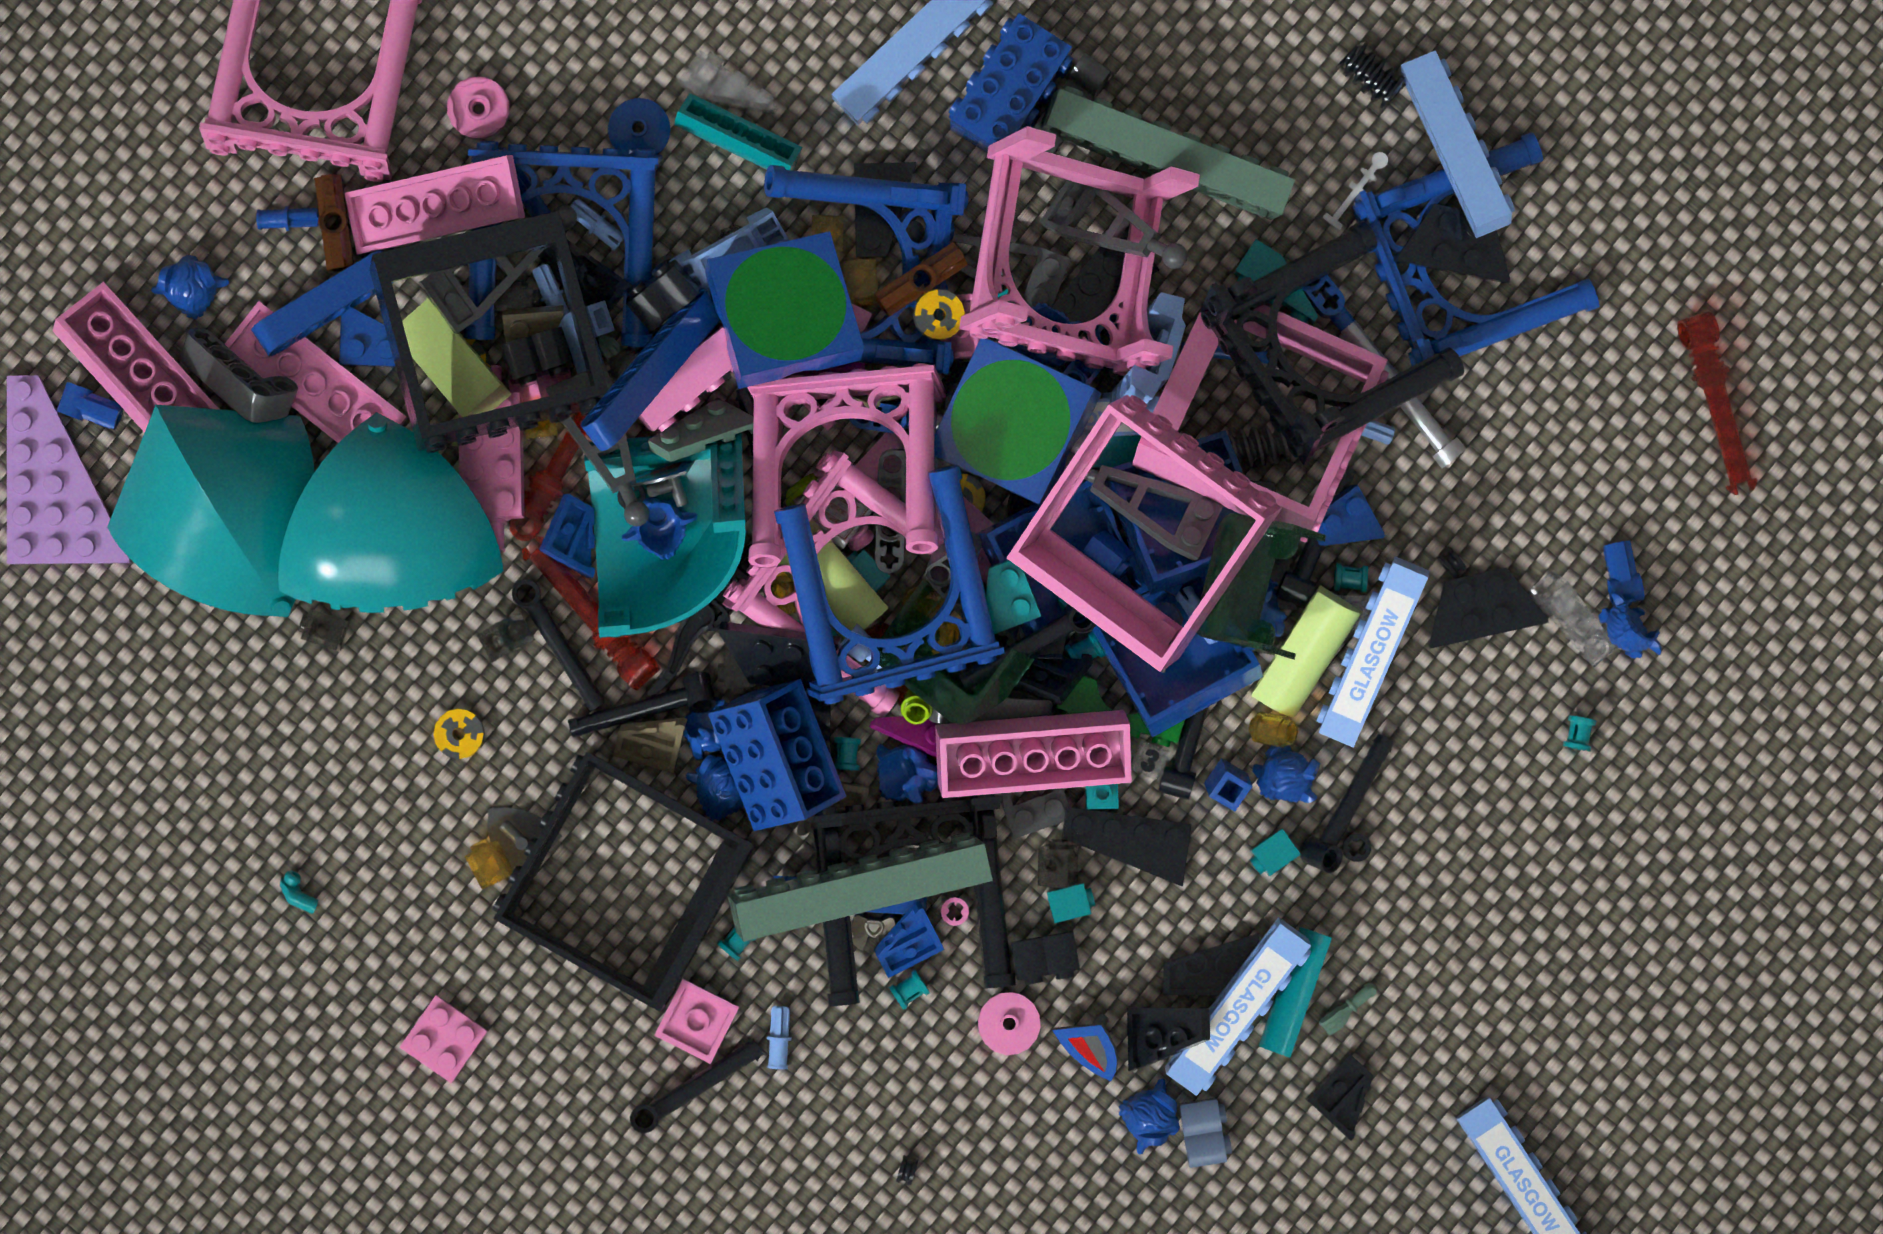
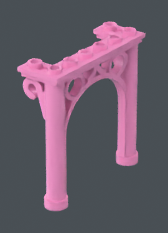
(225, 136)
(770, 447)
(832, 470)

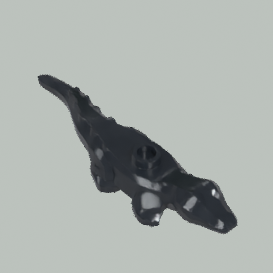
(701, 622)

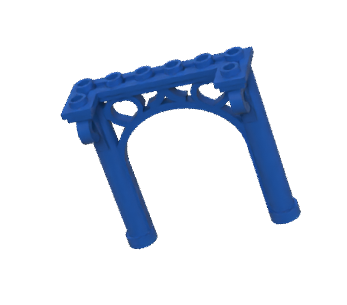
(941, 199)
(636, 233)
(1486, 328)
(975, 626)

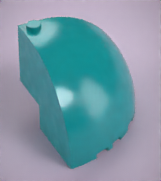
(385, 527)

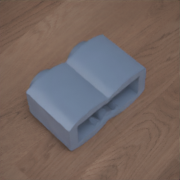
(1204, 1132)

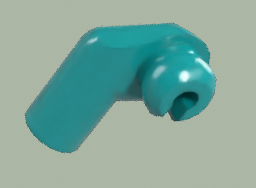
(293, 893)

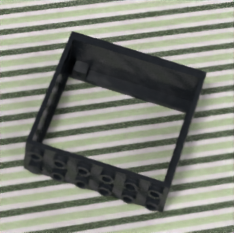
(463, 249)
(693, 923)

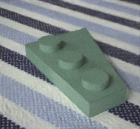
(706, 425)

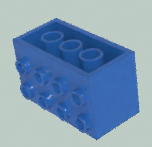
(1012, 83)
(777, 755)

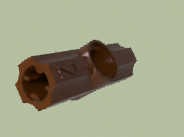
(332, 203)
(937, 268)

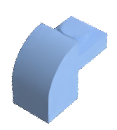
(600, 324)

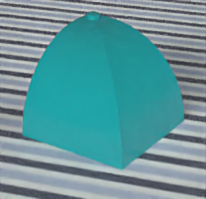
(214, 505)
(638, 587)

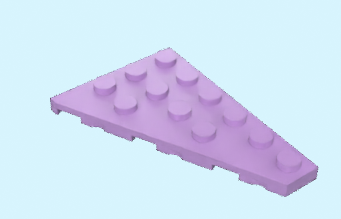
(50, 496)

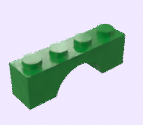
(1086, 699)

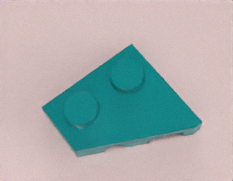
(1009, 596)

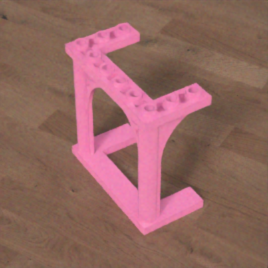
(1000, 319)

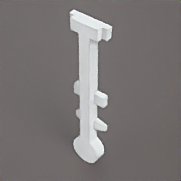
(1378, 161)

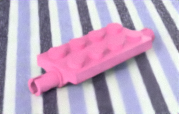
(496, 471)

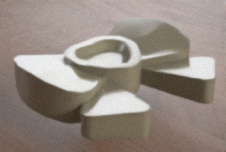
(864, 926)

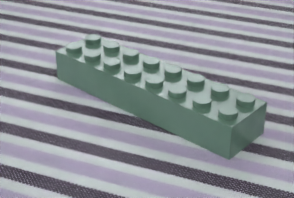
(1156, 148)
(859, 887)

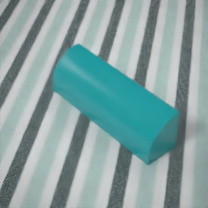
(736, 134)
(1292, 1003)

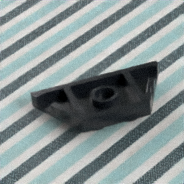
(1449, 245)
(1483, 607)
(770, 654)

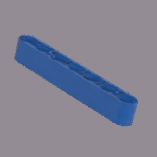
(650, 371)

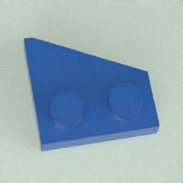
(363, 341)
(1349, 519)
(571, 535)
(908, 942)

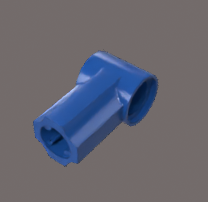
(83, 404)
(1622, 572)

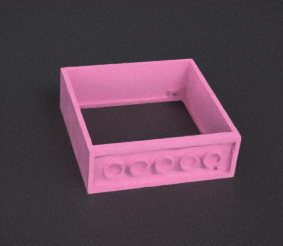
(1293, 336)
(1094, 589)

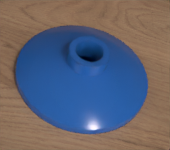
(655, 121)

